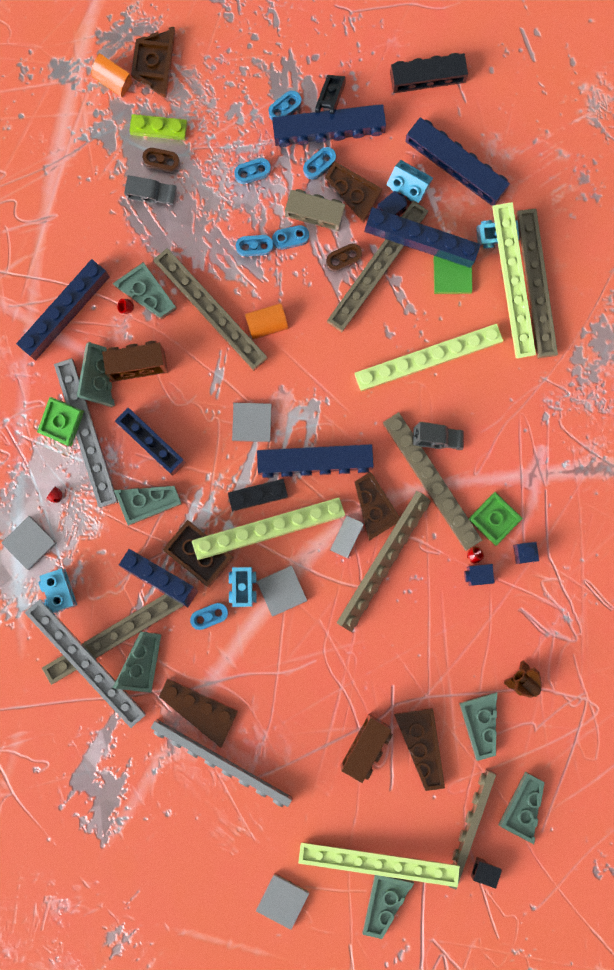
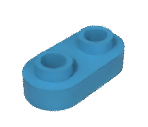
(282, 104)
(318, 163)
(251, 169)
(291, 239)
(254, 244)
(209, 616)

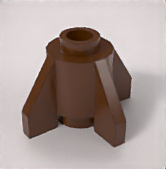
(525, 681)

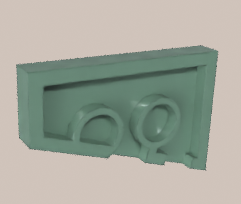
(146, 502)
(140, 665)
(480, 722)
(384, 901)

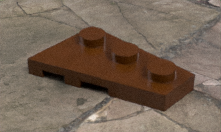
(353, 189)
(375, 506)

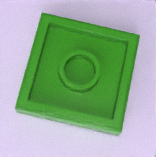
(451, 277)
(60, 421)
(495, 518)

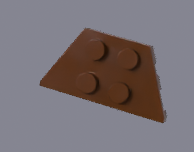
(153, 60)

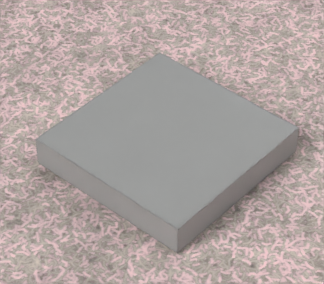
(251, 422)
(28, 543)
(281, 591)
(282, 901)

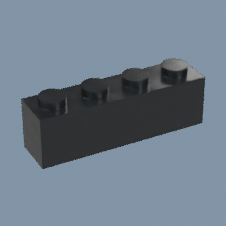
(428, 73)

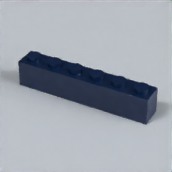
(325, 126)
(457, 161)
(422, 237)
(63, 309)
(315, 460)

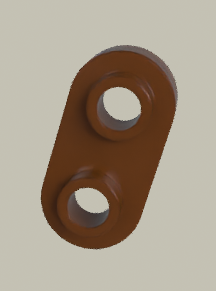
(162, 159)
(343, 257)

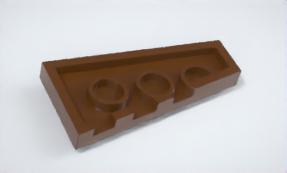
(201, 711)
(422, 742)

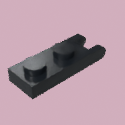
(330, 93)

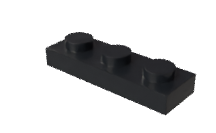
(257, 495)

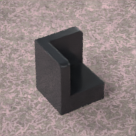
(485, 873)

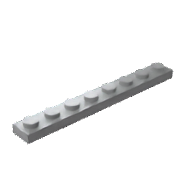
(87, 436)
(84, 662)
(228, 768)

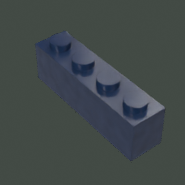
(150, 441)
(158, 578)

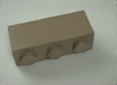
(315, 209)

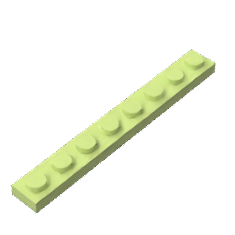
(514, 280)
(428, 357)
(268, 528)
(379, 864)

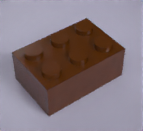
(135, 361)
(183, 552)
(366, 749)

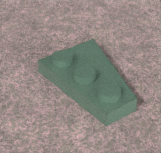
(146, 291)
(93, 381)
(523, 808)

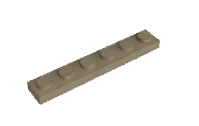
(473, 819)

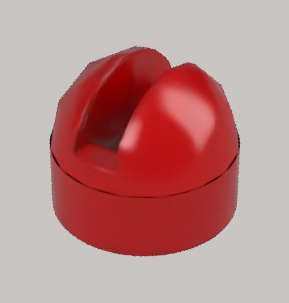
(125, 306)
(55, 495)
(475, 554)

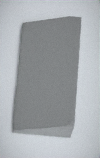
(346, 536)

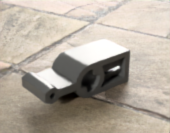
(149, 190)
(437, 436)

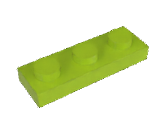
(158, 127)

